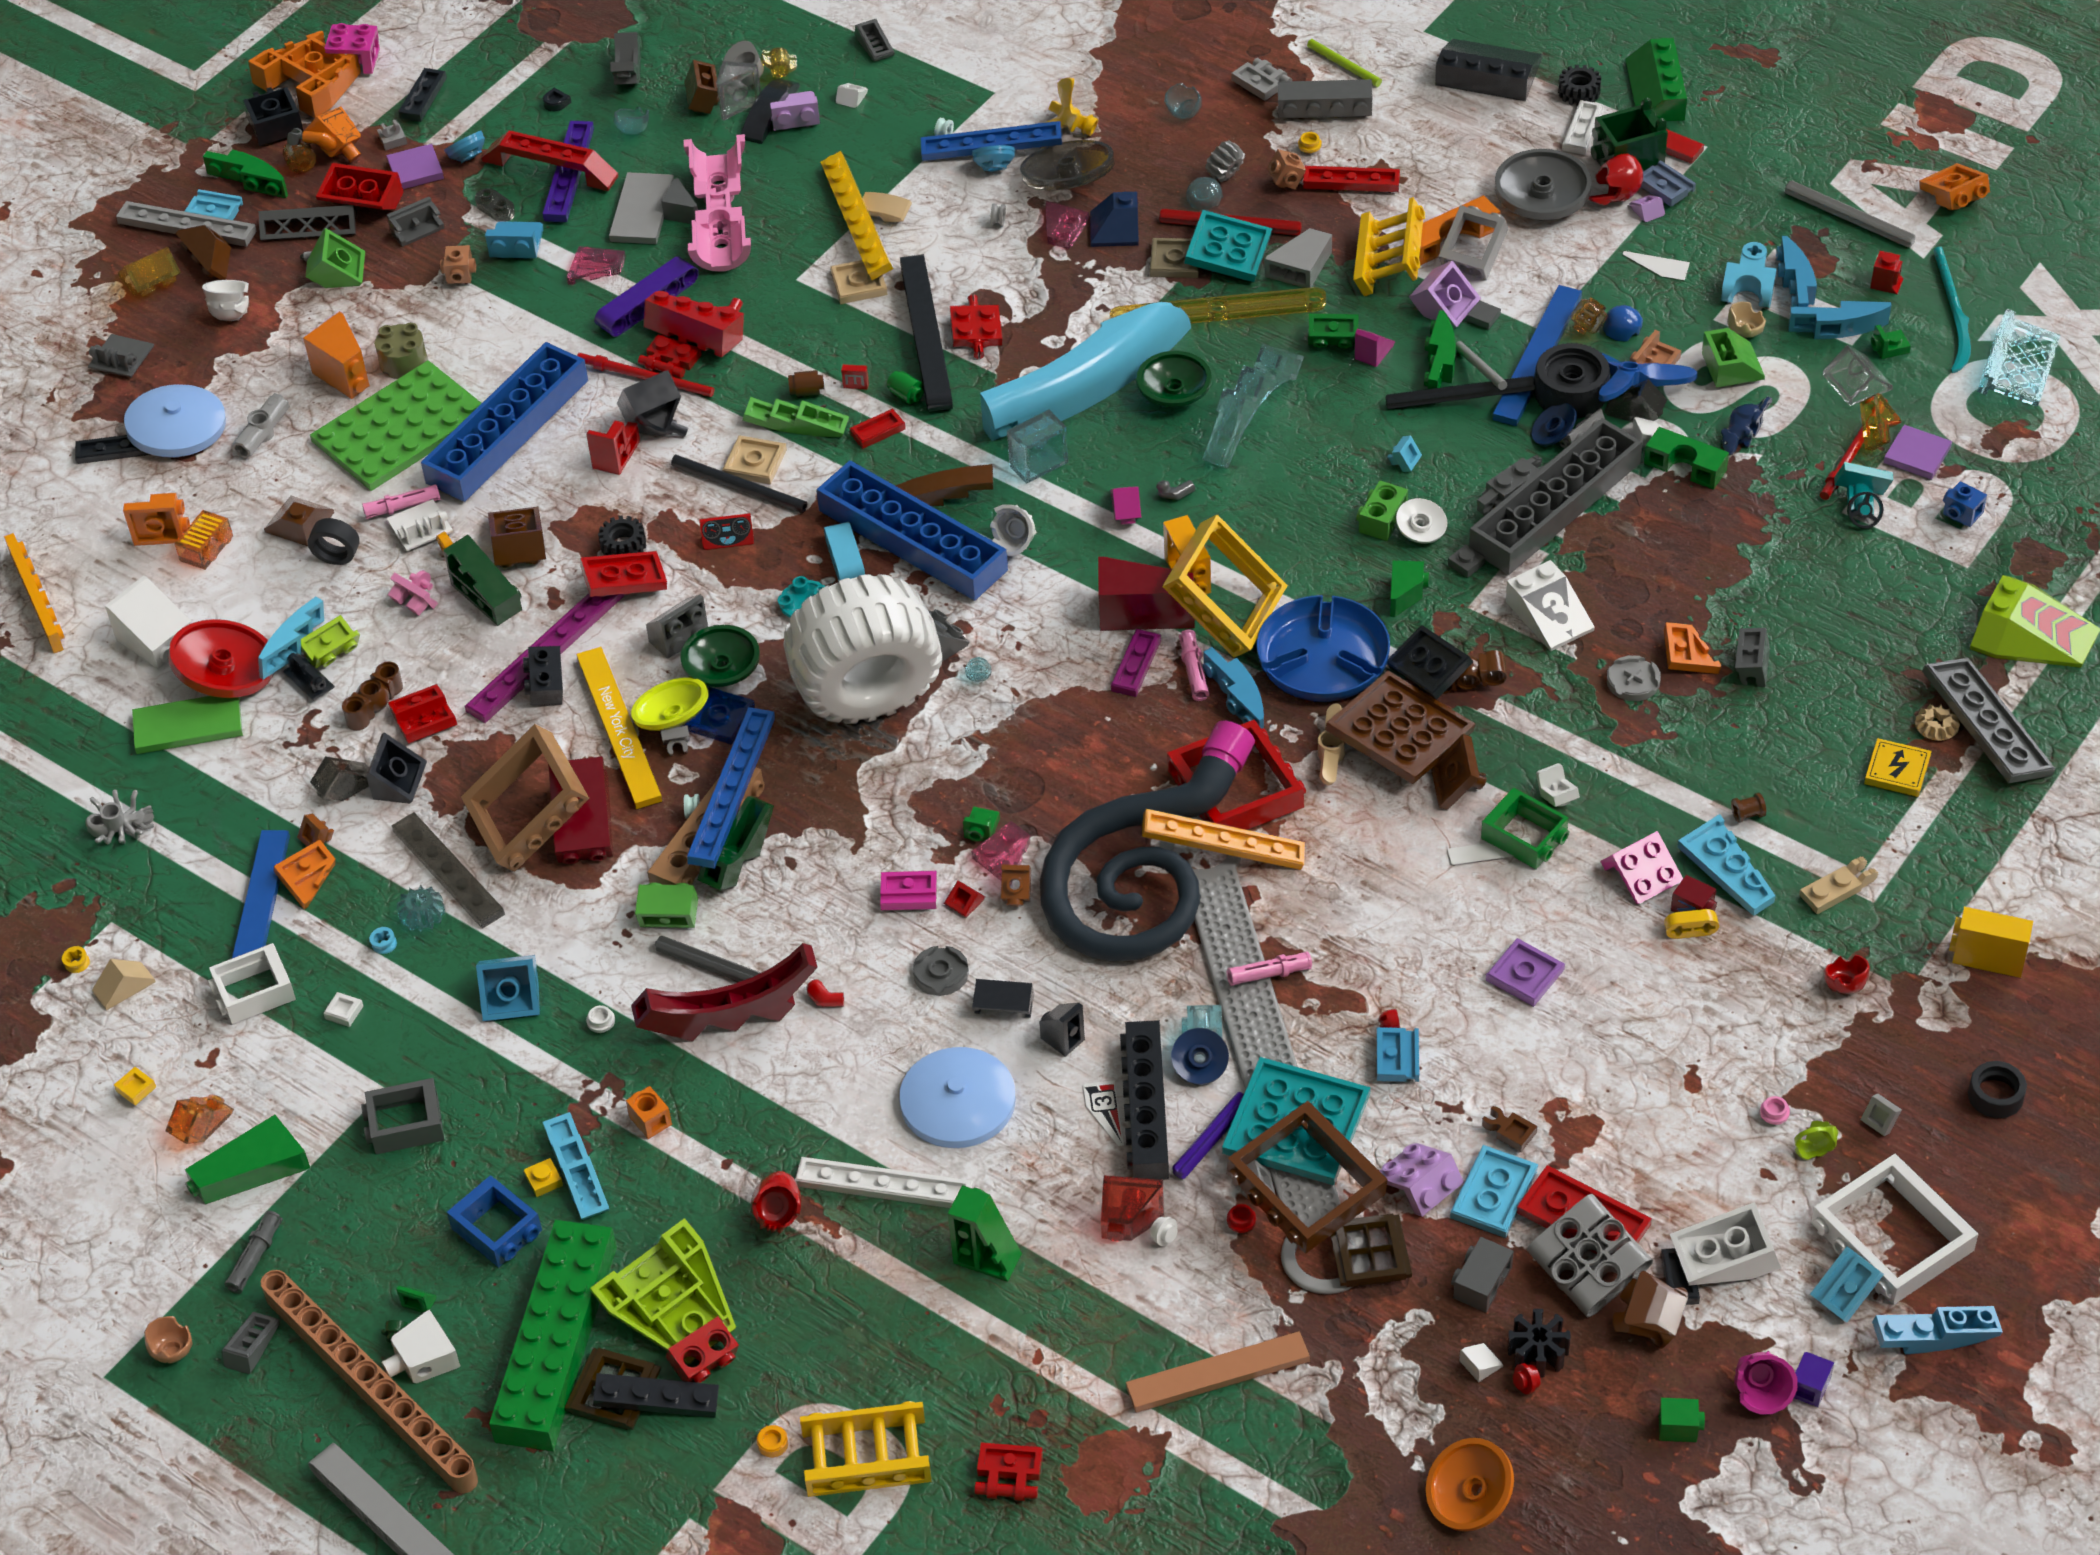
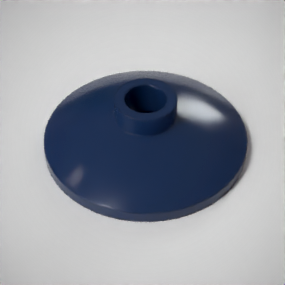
(1554, 424)
(1199, 1042)

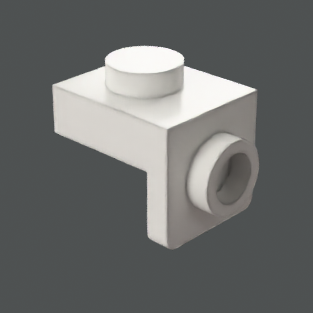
(1555, 787)

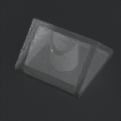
(737, 87)
(1855, 376)

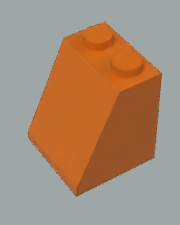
(337, 356)

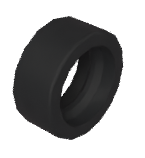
(328, 552)
(2002, 1072)

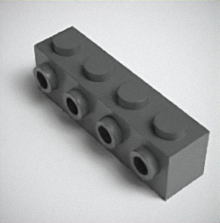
(1325, 98)

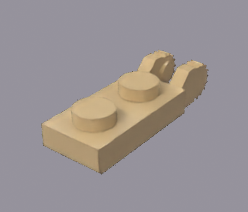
(1838, 885)

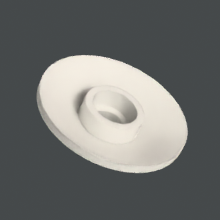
(1424, 513)

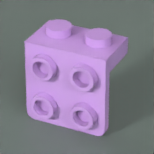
(796, 111)
(1424, 1175)

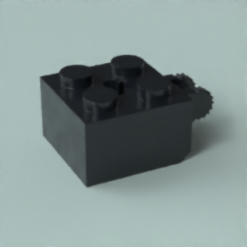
(272, 115)

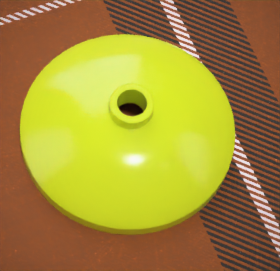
(670, 704)

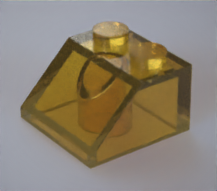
(149, 272)

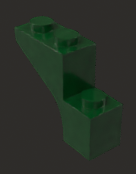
(742, 843)

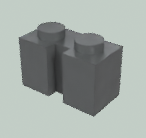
(1482, 1274)

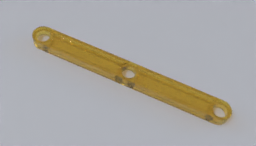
(1244, 305)

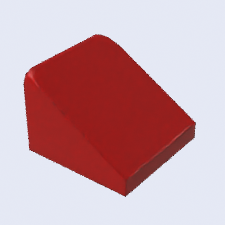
(964, 899)

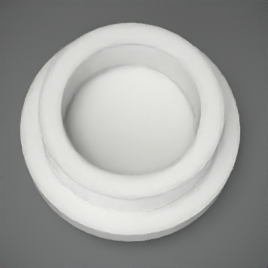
(600, 1019)
(1164, 1230)

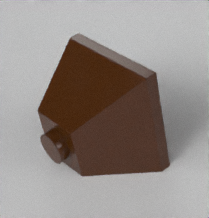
(296, 519)

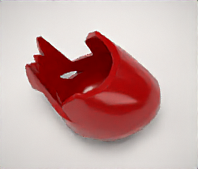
(1622, 175)
(776, 1201)

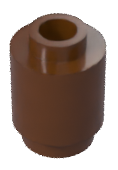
(805, 383)

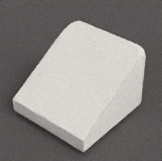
(850, 94)
(1644, 429)
(1479, 1361)

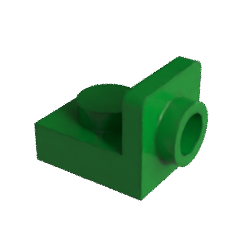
(1889, 343)
(980, 824)

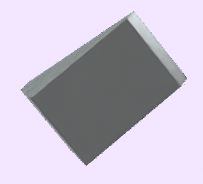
(678, 204)

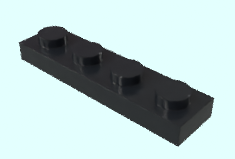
(655, 1395)

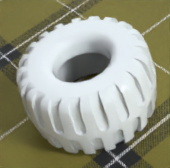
(862, 648)

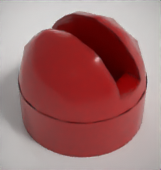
(1389, 1019)

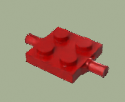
(975, 326)

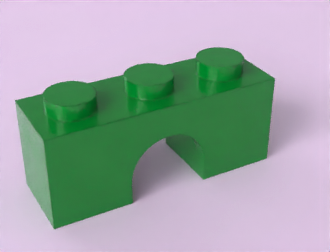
(1669, 448)

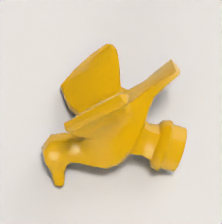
(1067, 113)

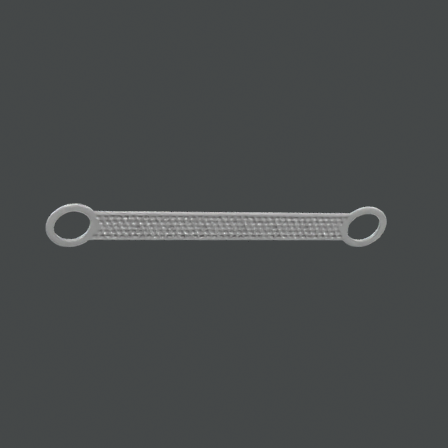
(1255, 1032)

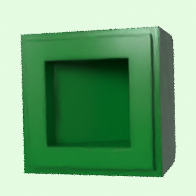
(415, 1298)

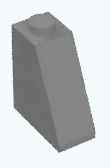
(1300, 258)

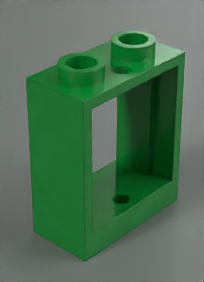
(1531, 809)

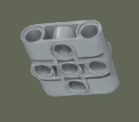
(1619, 1256)

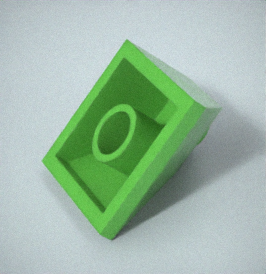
(335, 262)

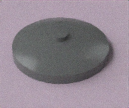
(1543, 184)

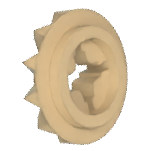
(1933, 730)

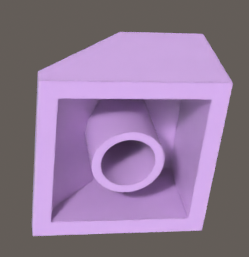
(1446, 291)

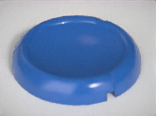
(1323, 648)

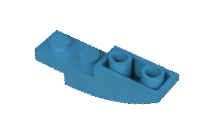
(1796, 273)
(1847, 321)
(1238, 684)
(1938, 1331)

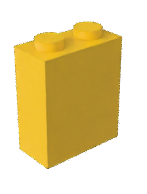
(1991, 941)

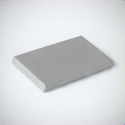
(640, 208)

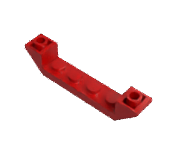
(597, 170)

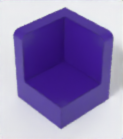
(1813, 1378)

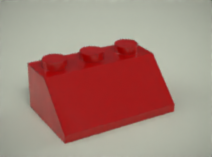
(361, 187)

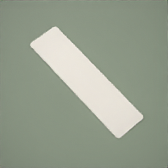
(1478, 853)

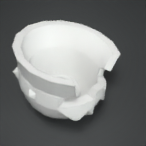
(226, 299)
(1012, 528)

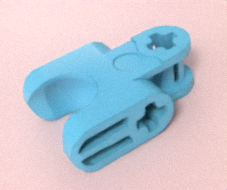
(1750, 275)

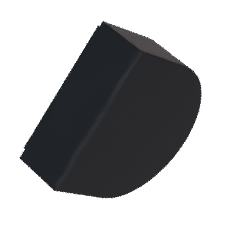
(556, 100)

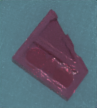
(1064, 224)
(595, 263)
(1002, 848)

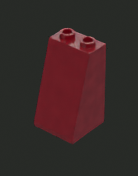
(1134, 597)
(589, 829)

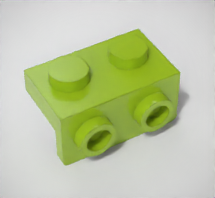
(329, 641)

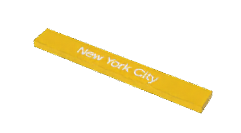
(619, 728)

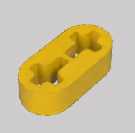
(1691, 924)

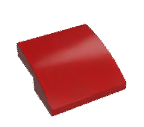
(422, 713)

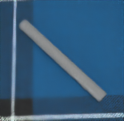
(1479, 364)

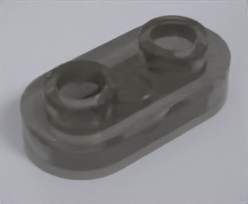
(495, 205)

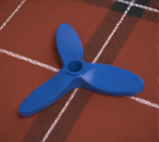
(1631, 373)

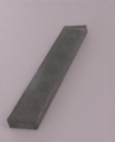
(448, 870)

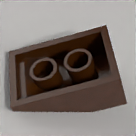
(516, 536)

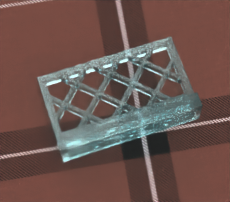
(2001, 348)

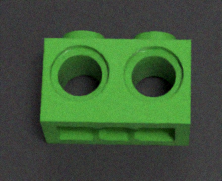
(1380, 511)

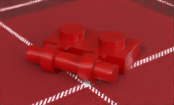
(670, 355)
(1009, 1462)

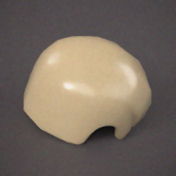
(1744, 320)

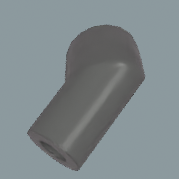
(1174, 493)

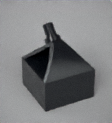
(652, 405)

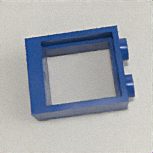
(478, 1203)

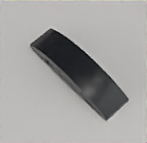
(759, 118)

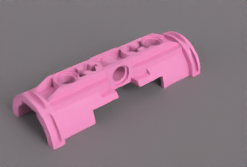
(718, 212)

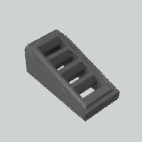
(873, 27)
(245, 1359)

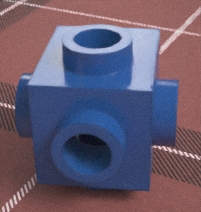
(1964, 503)

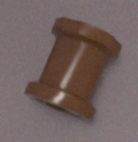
(1748, 807)

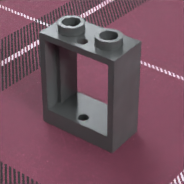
(405, 1135)

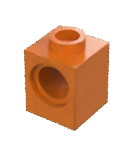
(650, 1121)

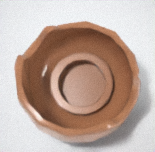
(167, 1340)

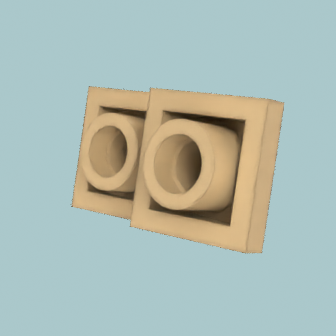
(887, 206)

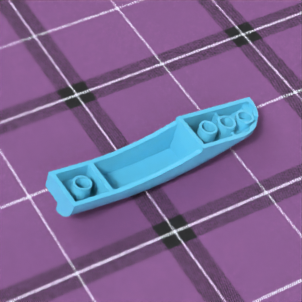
(1088, 371)

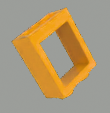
(1179, 532)

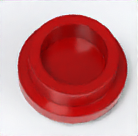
(1241, 1218)
(1526, 1378)

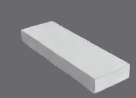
(1581, 127)

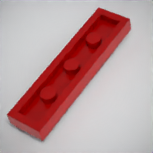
(1351, 178)

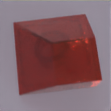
(1130, 1206)

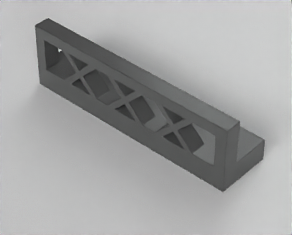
(309, 215)

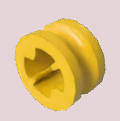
(75, 966)

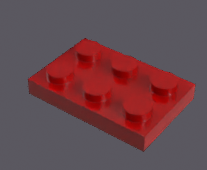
(623, 573)

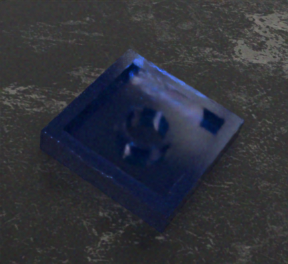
(720, 716)

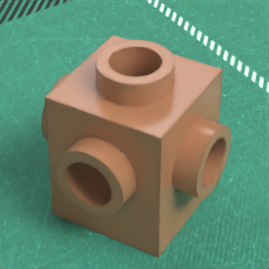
(1286, 169)
(458, 264)

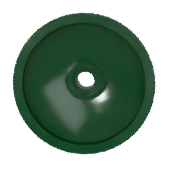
(1174, 378)
(720, 655)

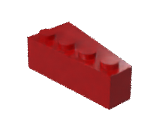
(694, 321)

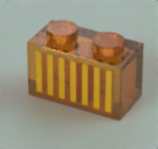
(204, 539)

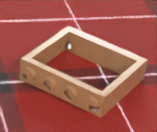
(502, 775)

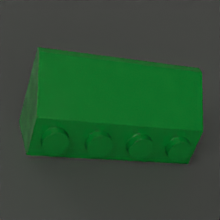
(1657, 75)

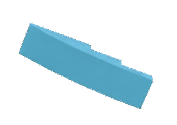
(288, 637)
(575, 1166)

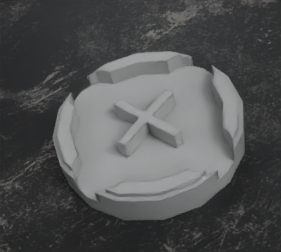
(1633, 678)

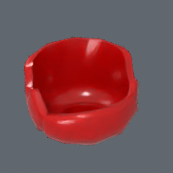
(1847, 976)

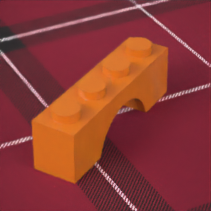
(1437, 228)

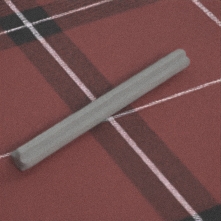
(1850, 214)

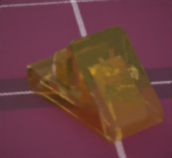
(1877, 420)

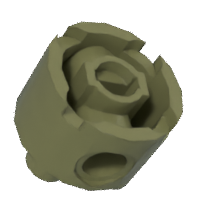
(400, 349)

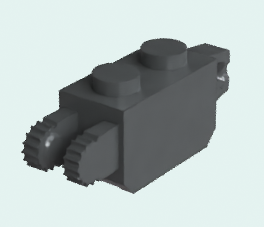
(1507, 482)

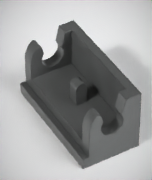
(415, 221)
(1753, 655)

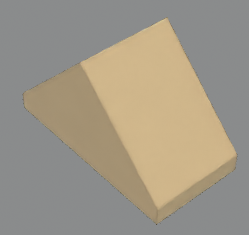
(120, 981)

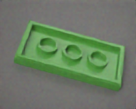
(186, 723)

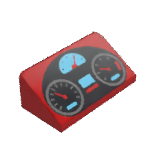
(726, 531)

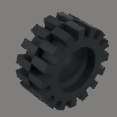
(1572, 77)
(622, 528)

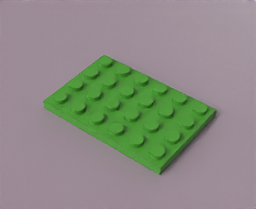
(396, 425)

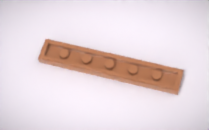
(1217, 1372)

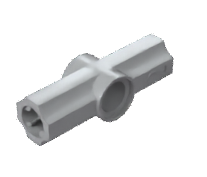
(260, 426)

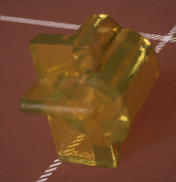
(779, 62)

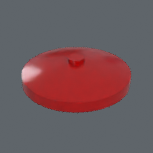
(218, 658)

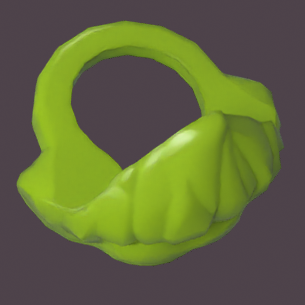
(1819, 1140)

